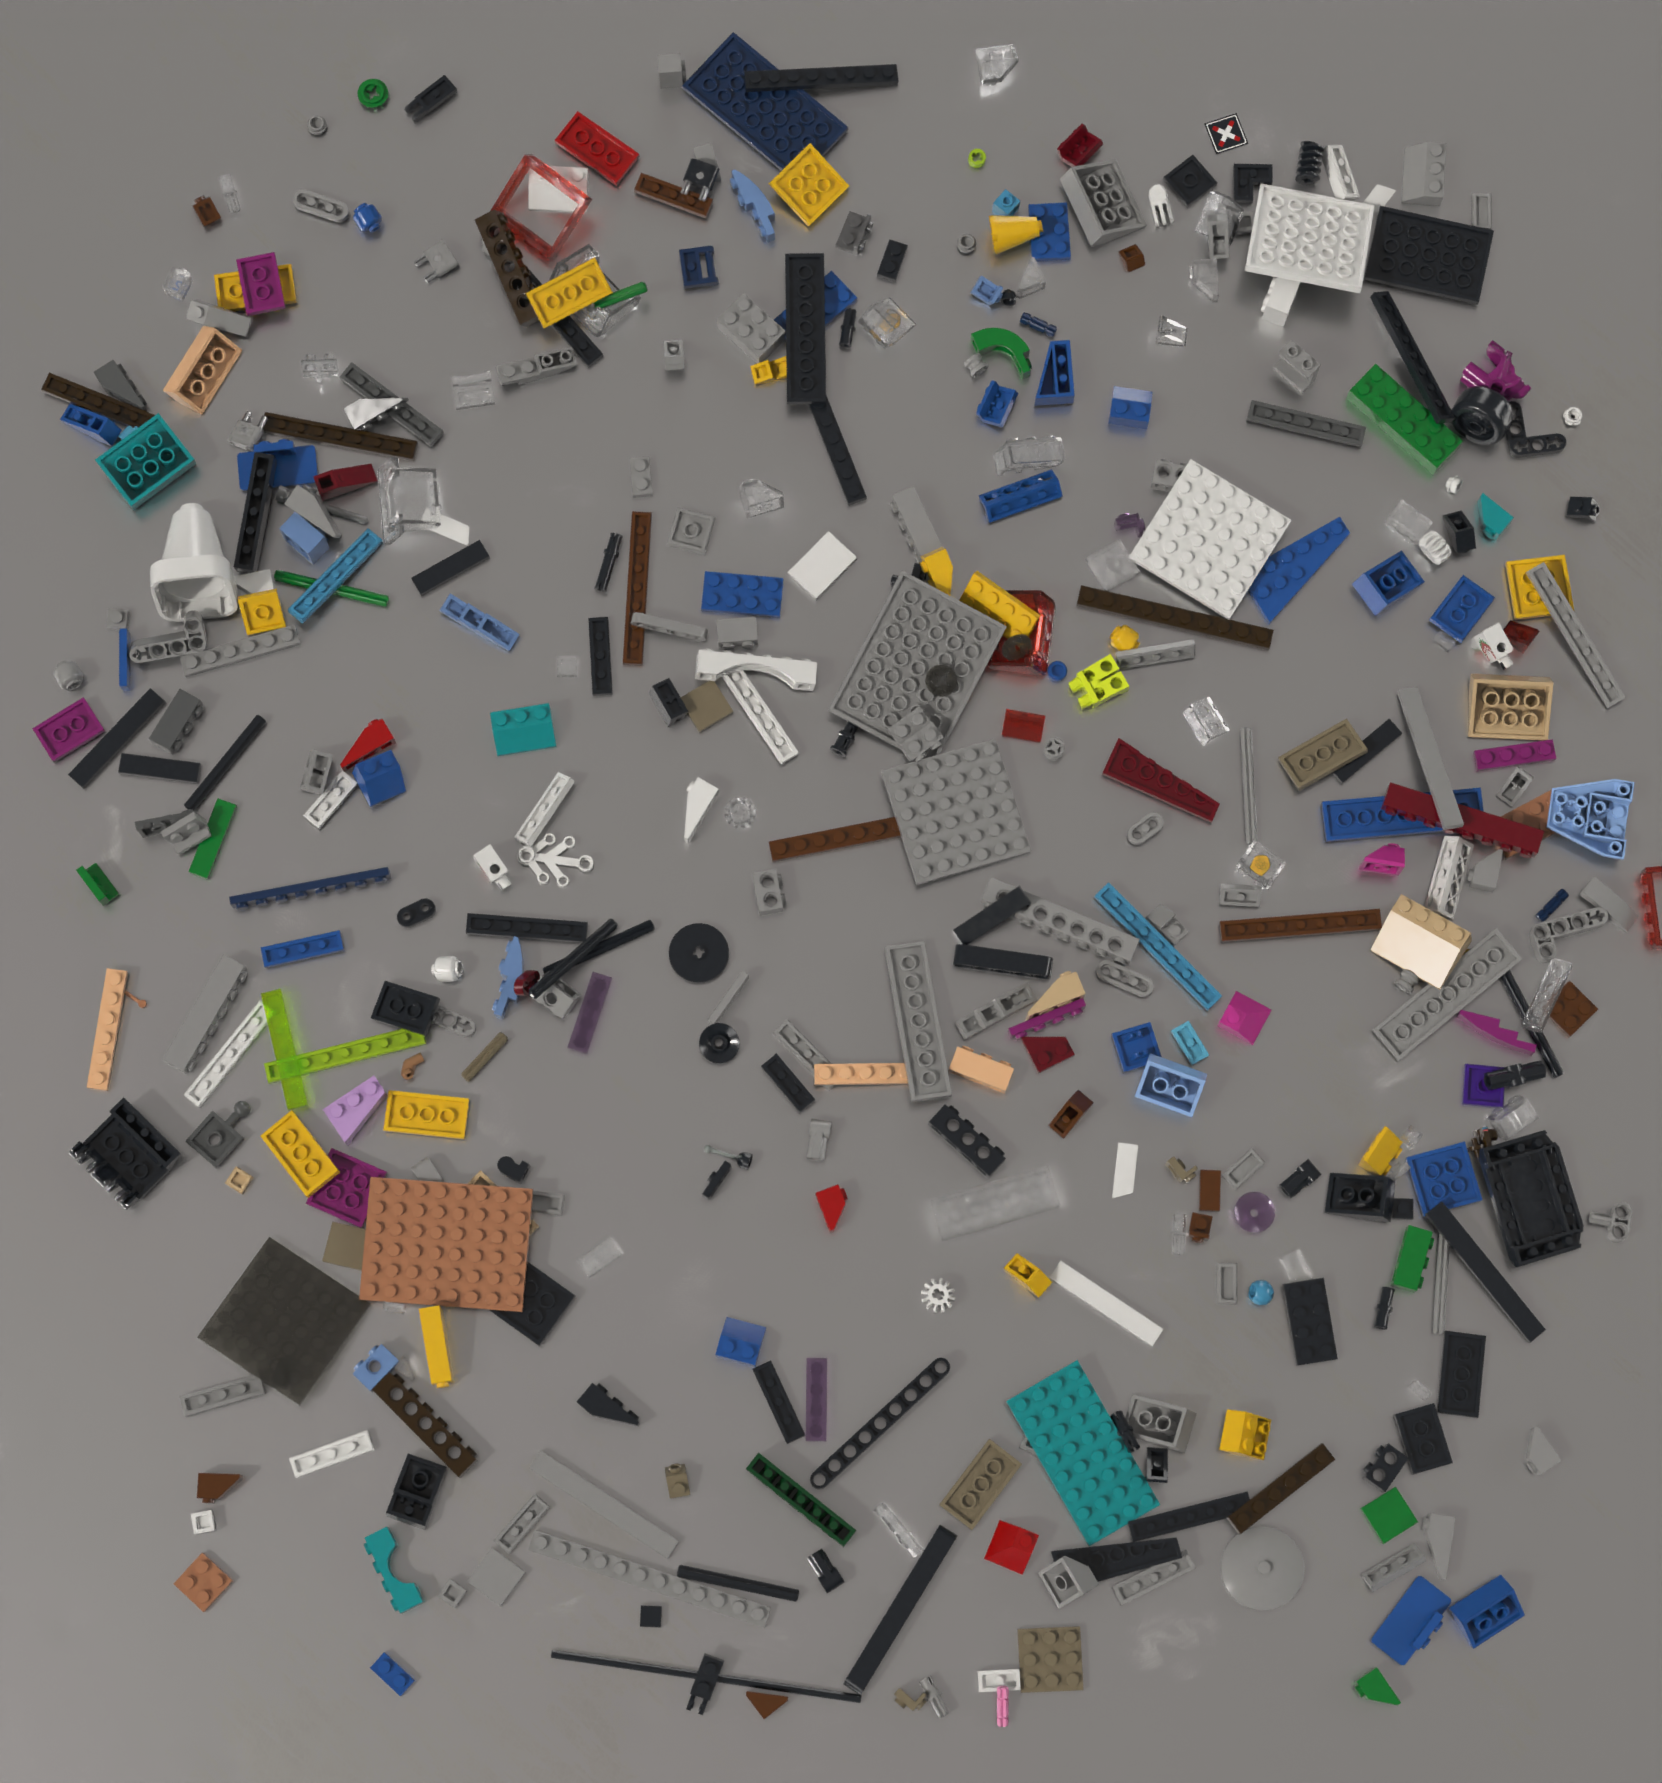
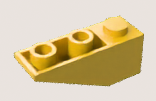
(939, 569)

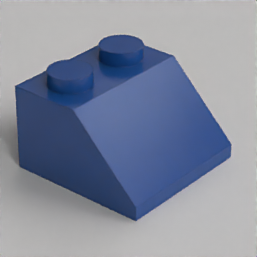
(1130, 407)
(379, 778)
(740, 1342)

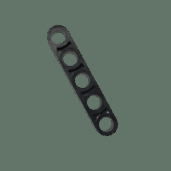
(1003, 961)

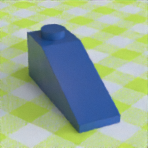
(91, 424)

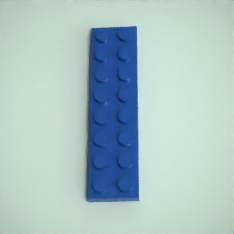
(1365, 819)

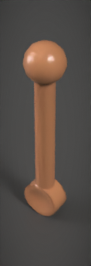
(142, 1003)

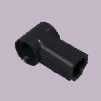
(1304, 1175)
(827, 1574)

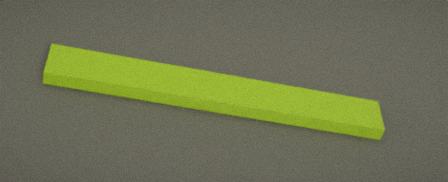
(350, 1052)

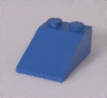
(1388, 582)

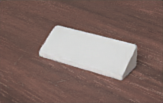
(1339, 173)

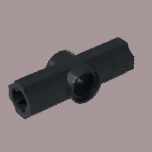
(1514, 1075)

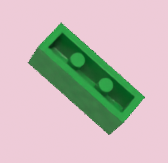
(1412, 1259)

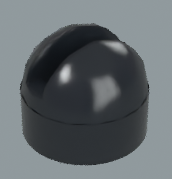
(1008, 298)

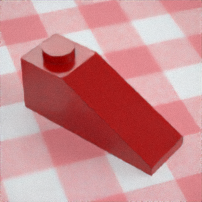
(369, 743)

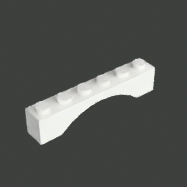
(796, 673)

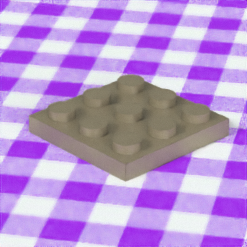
(1050, 1659)

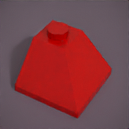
(1011, 1547)

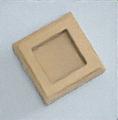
(239, 1180)

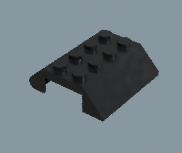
(126, 1154)

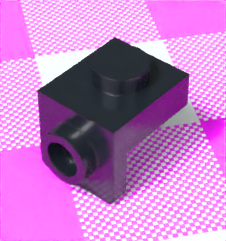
(1583, 508)

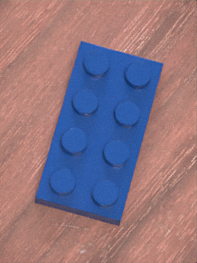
(837, 300)
(742, 594)

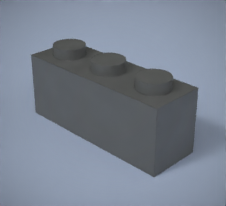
(176, 721)

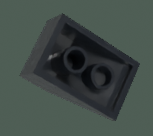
(1360, 1196)

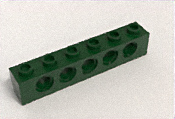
(801, 1500)

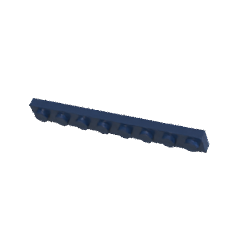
(302, 890)

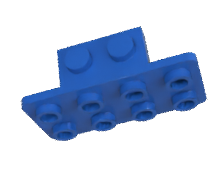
(293, 466)
(1412, 1621)

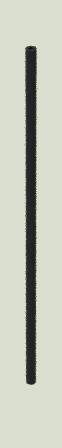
(734, 1680)

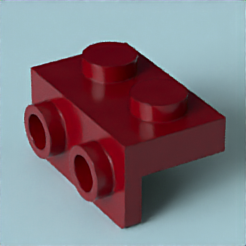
(1079, 147)

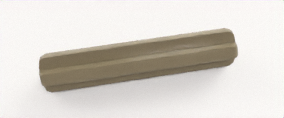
(480, 1061)

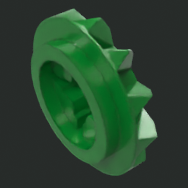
(369, 86)

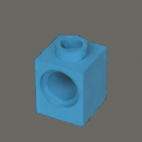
(1006, 204)

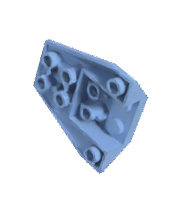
(1593, 815)

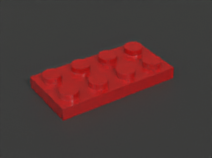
(597, 148)

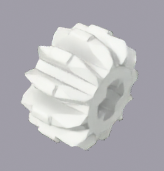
(1435, 547)
(941, 1289)

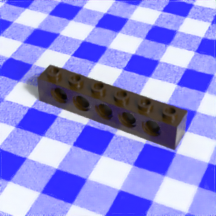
(487, 225)
(385, 1389)

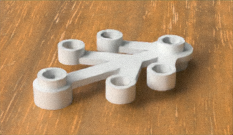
(552, 858)

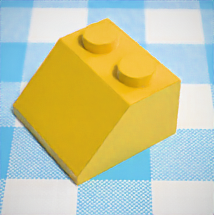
(1380, 1153)

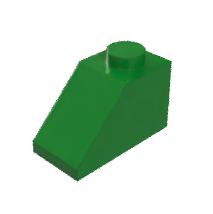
(1375, 1688)

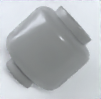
(68, 675)

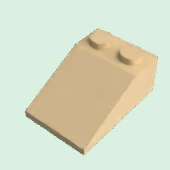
(1062, 992)

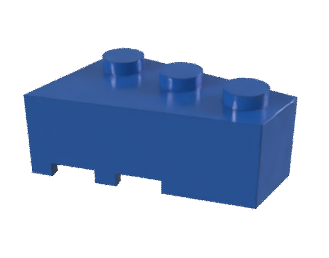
(1057, 376)

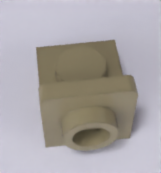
(1177, 1168)

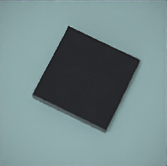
(1190, 181)

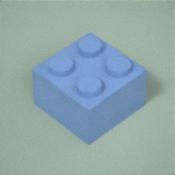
(304, 537)

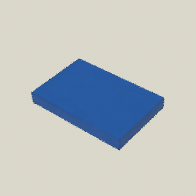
(1462, 609)

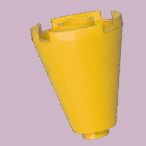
(1013, 231)

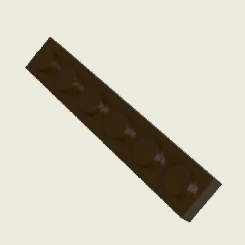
(95, 401)
(1280, 1488)

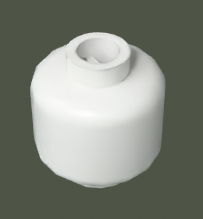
(447, 968)

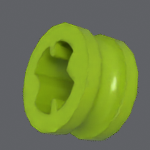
(975, 152)

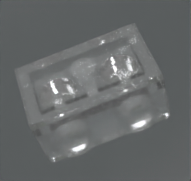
(1205, 720)

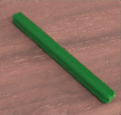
(344, 591)

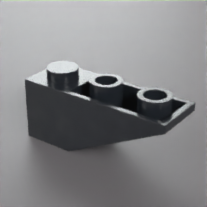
(602, 1406)

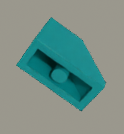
(1492, 517)

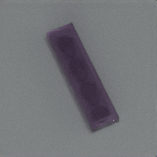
(589, 1013)
(816, 1399)

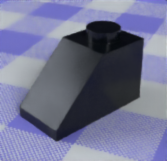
(1460, 531)

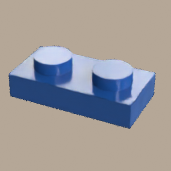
(392, 1674)

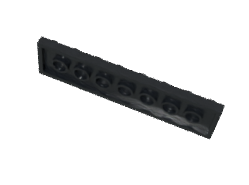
(805, 328)

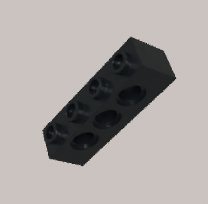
(985, 1165)

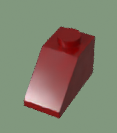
(832, 1205)

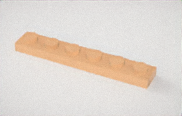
(107, 1029)
(860, 1074)

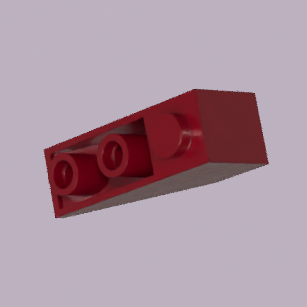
(344, 480)

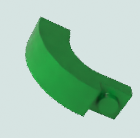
(1004, 341)

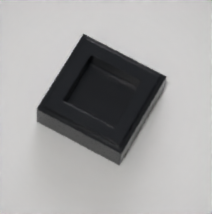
(650, 1616)

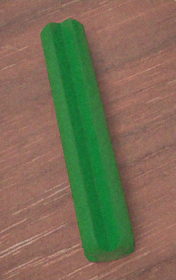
(622, 295)

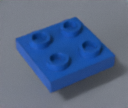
(1135, 1046)

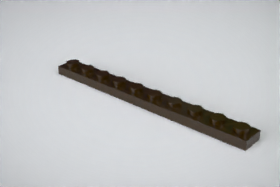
(1175, 617)

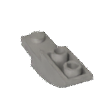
(536, 368)

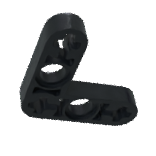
(1521, 439)

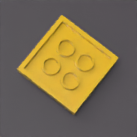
(808, 184)
(1524, 597)

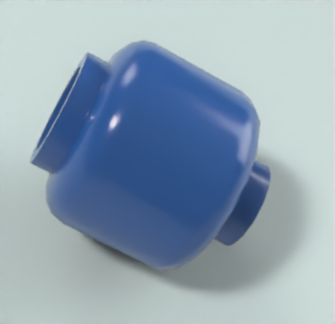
(367, 217)

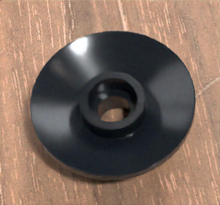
(729, 1045)

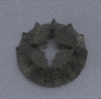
(1022, 641)
(931, 680)

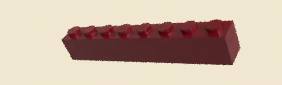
(1477, 824)

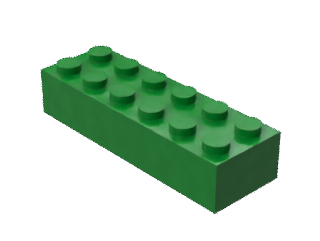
(1404, 419)

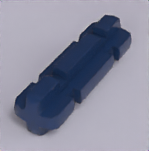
(1038, 324)
(1552, 905)

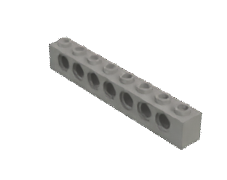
(1053, 911)

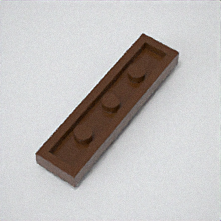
(671, 195)

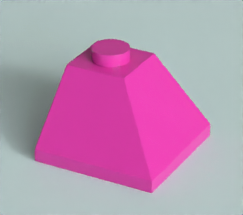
(1387, 860)
(1244, 1018)

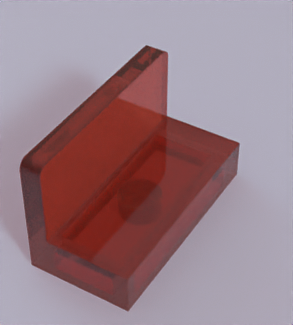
(1023, 726)

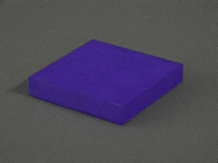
(1475, 1091)

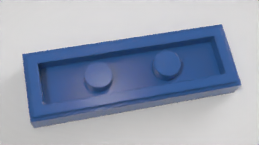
(124, 659)

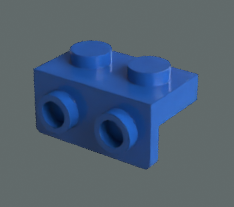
(996, 404)

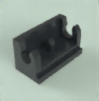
(668, 701)

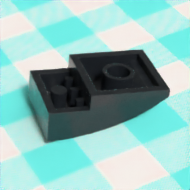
(416, 1491)

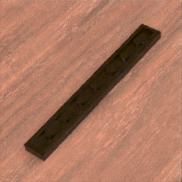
(340, 436)

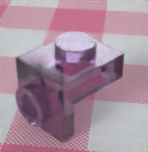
(1128, 521)

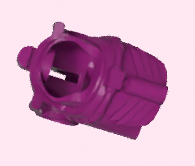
(1501, 378)

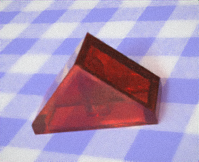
(1520, 635)

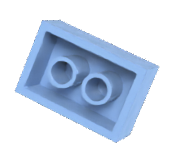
(1171, 1085)

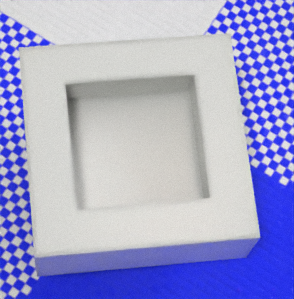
(203, 1522)

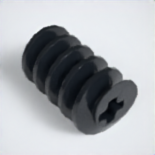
(1308, 163)

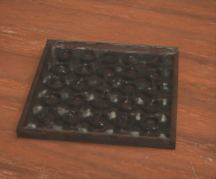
(284, 1321)

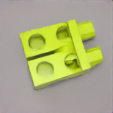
(1099, 682)

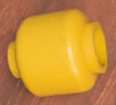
(1124, 638)

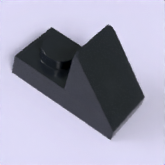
(1156, 1465)

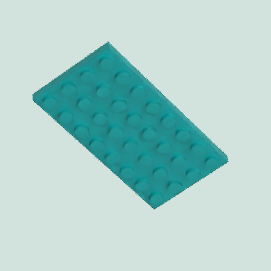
(1082, 1453)

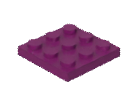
(348, 1191)

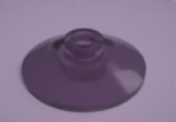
(1258, 1202)

